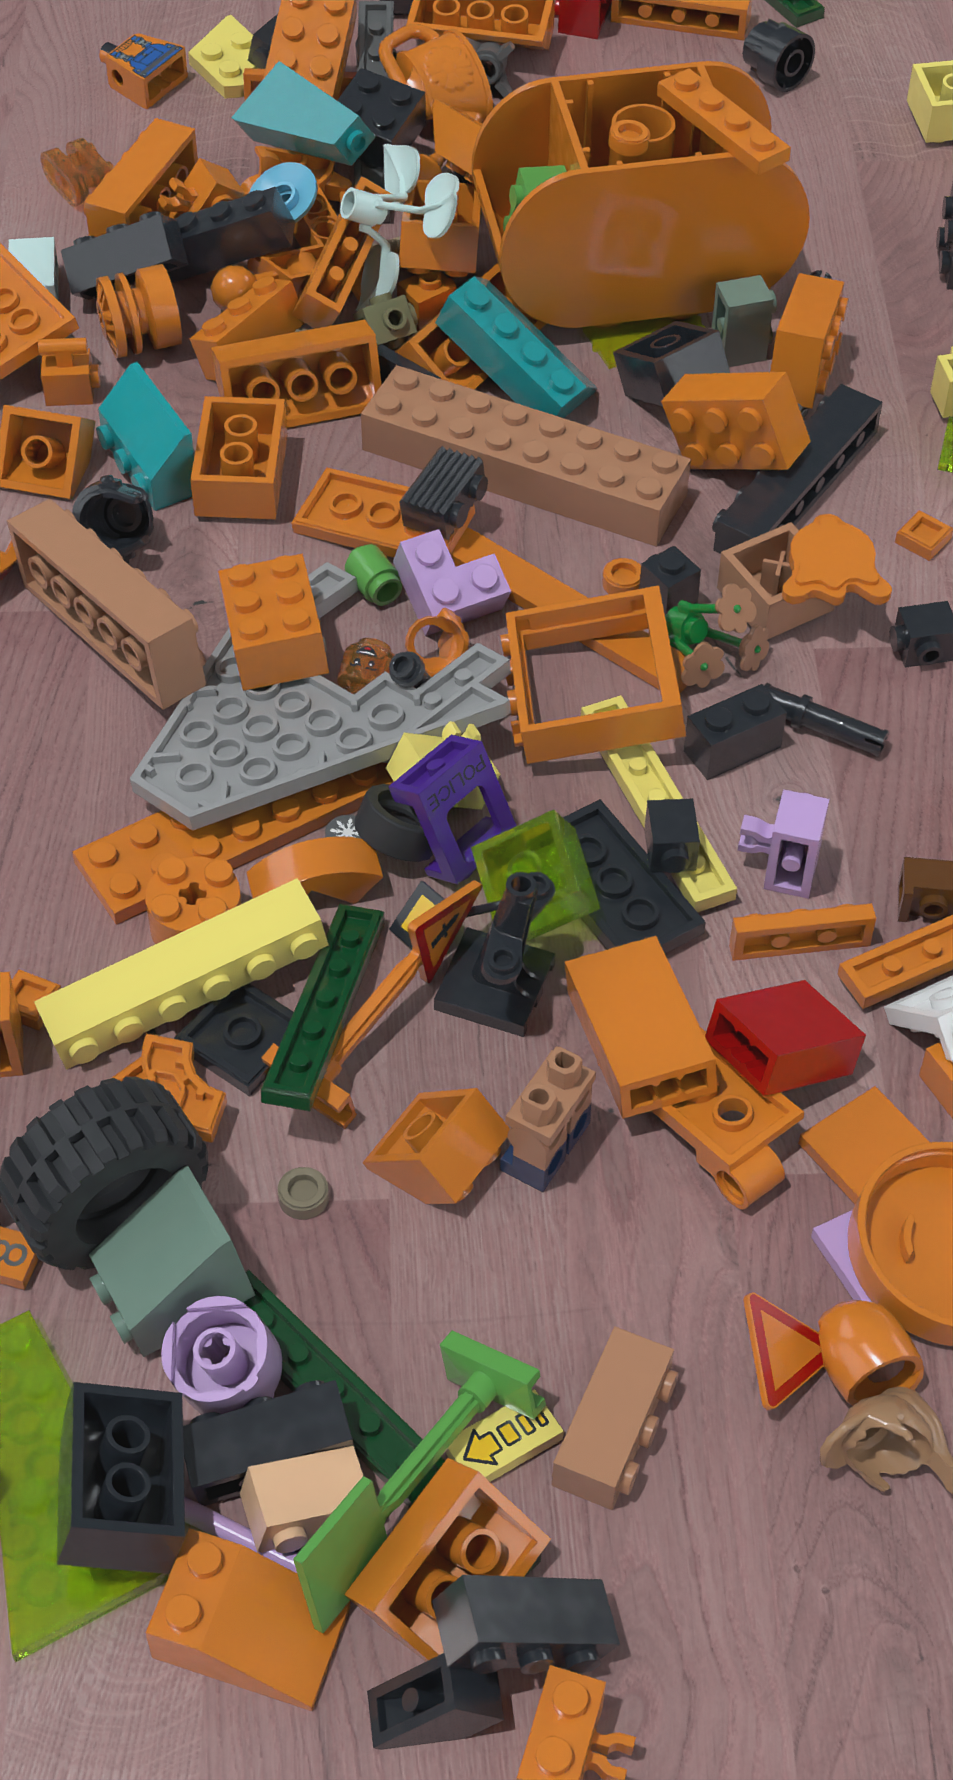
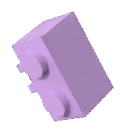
(790, 842)

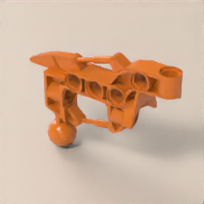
(309, 231)

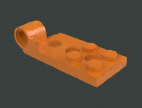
(739, 1149)

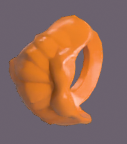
(451, 644)

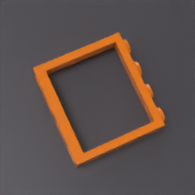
(578, 622)

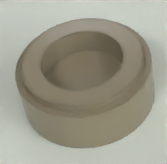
(303, 1193)

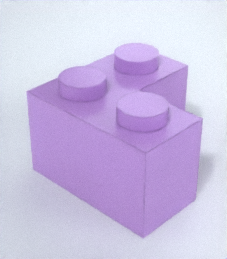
(437, 583)

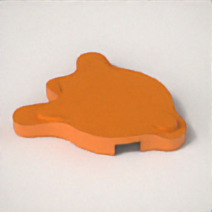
(831, 561)

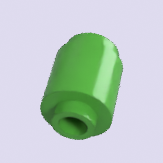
(374, 574)

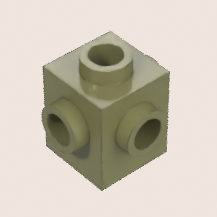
(390, 319)

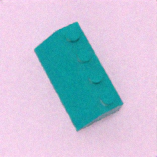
(512, 350)

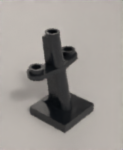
(495, 973)

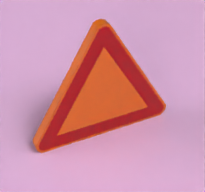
(782, 1348)

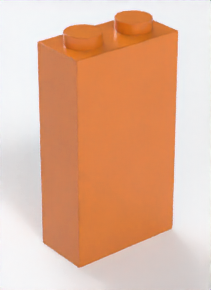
(640, 1027)

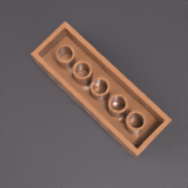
(108, 603)

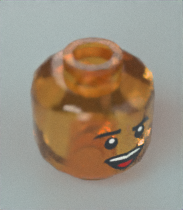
(363, 663)

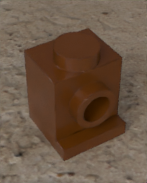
(925, 888)

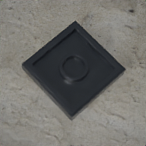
(236, 1033)

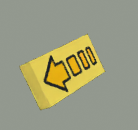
(504, 1441)

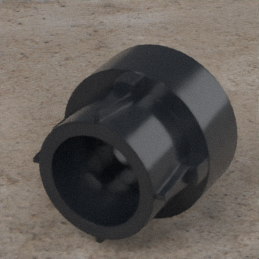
(779, 54)

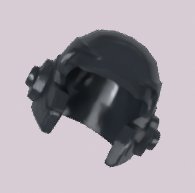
(117, 514)

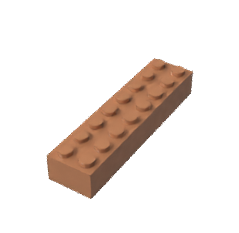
(529, 454)

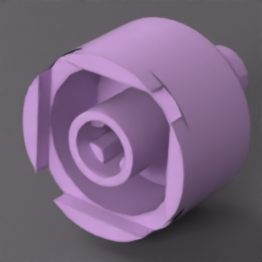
(203, 1338)

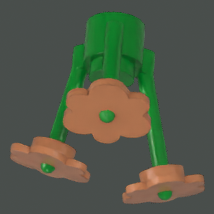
(689, 626)

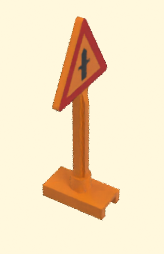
(430, 940)

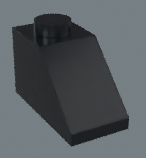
(433, 1705)

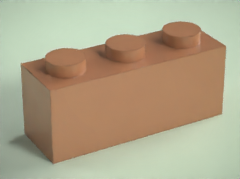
(615, 1419)

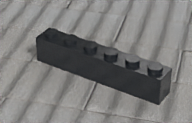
(777, 497)

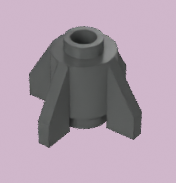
(498, 56)

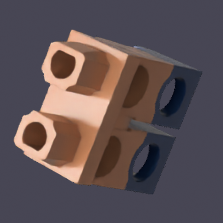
(548, 1119)

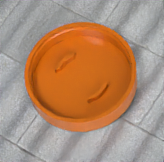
(905, 1239)

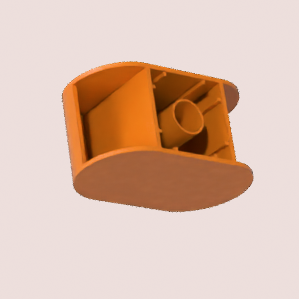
(630, 231)

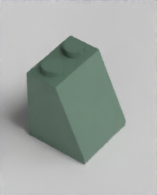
(165, 1261)

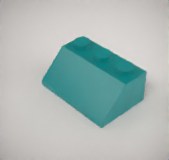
(147, 438)

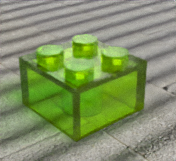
(544, 846)

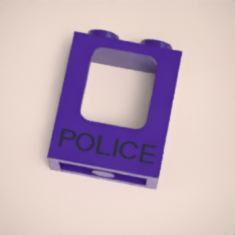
(438, 785)

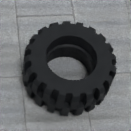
(95, 1165)

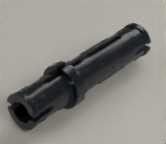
(806, 713)

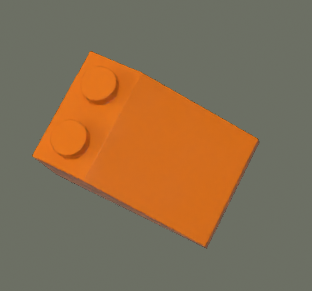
(241, 1622)

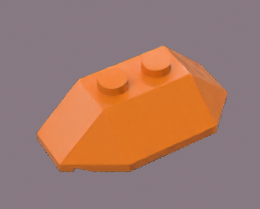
(455, 137)

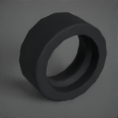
(391, 826)

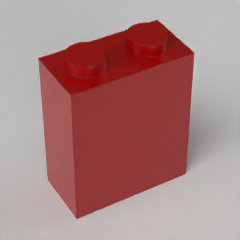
(784, 1037)

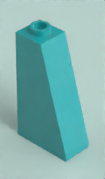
(302, 118)

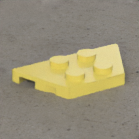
(223, 57)

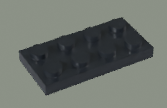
(630, 897)

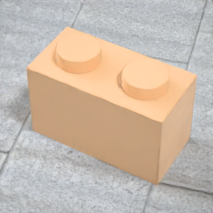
(295, 1496)

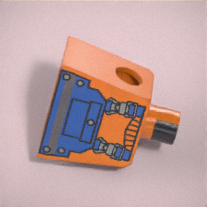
(144, 68)

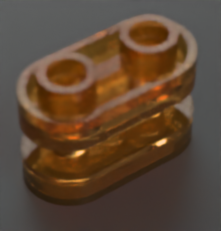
(76, 172)

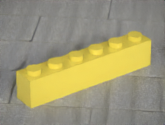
(182, 973)

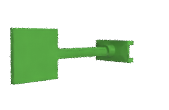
(356, 1527)

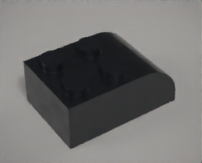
(121, 1479)

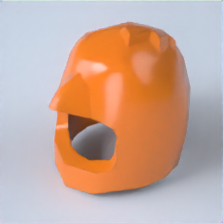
(859, 1340)

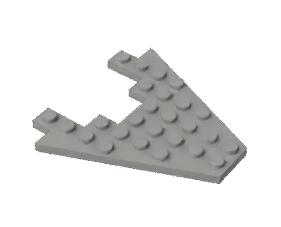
(257, 745)

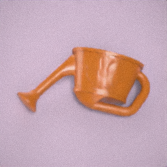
(442, 68)

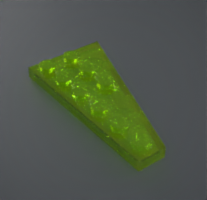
(41, 1596)

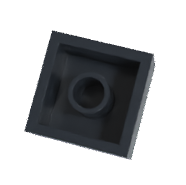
(388, 109)
(663, 357)

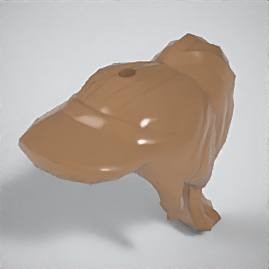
(889, 1436)

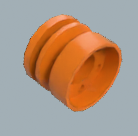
(138, 311)

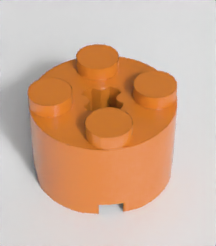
(189, 893)

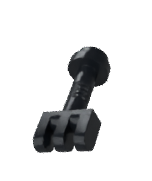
(408, 670)

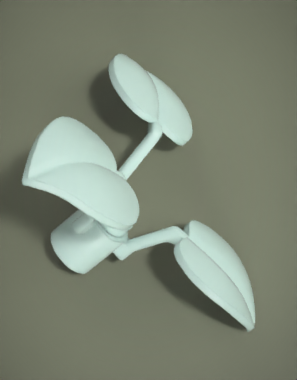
(369, 209)

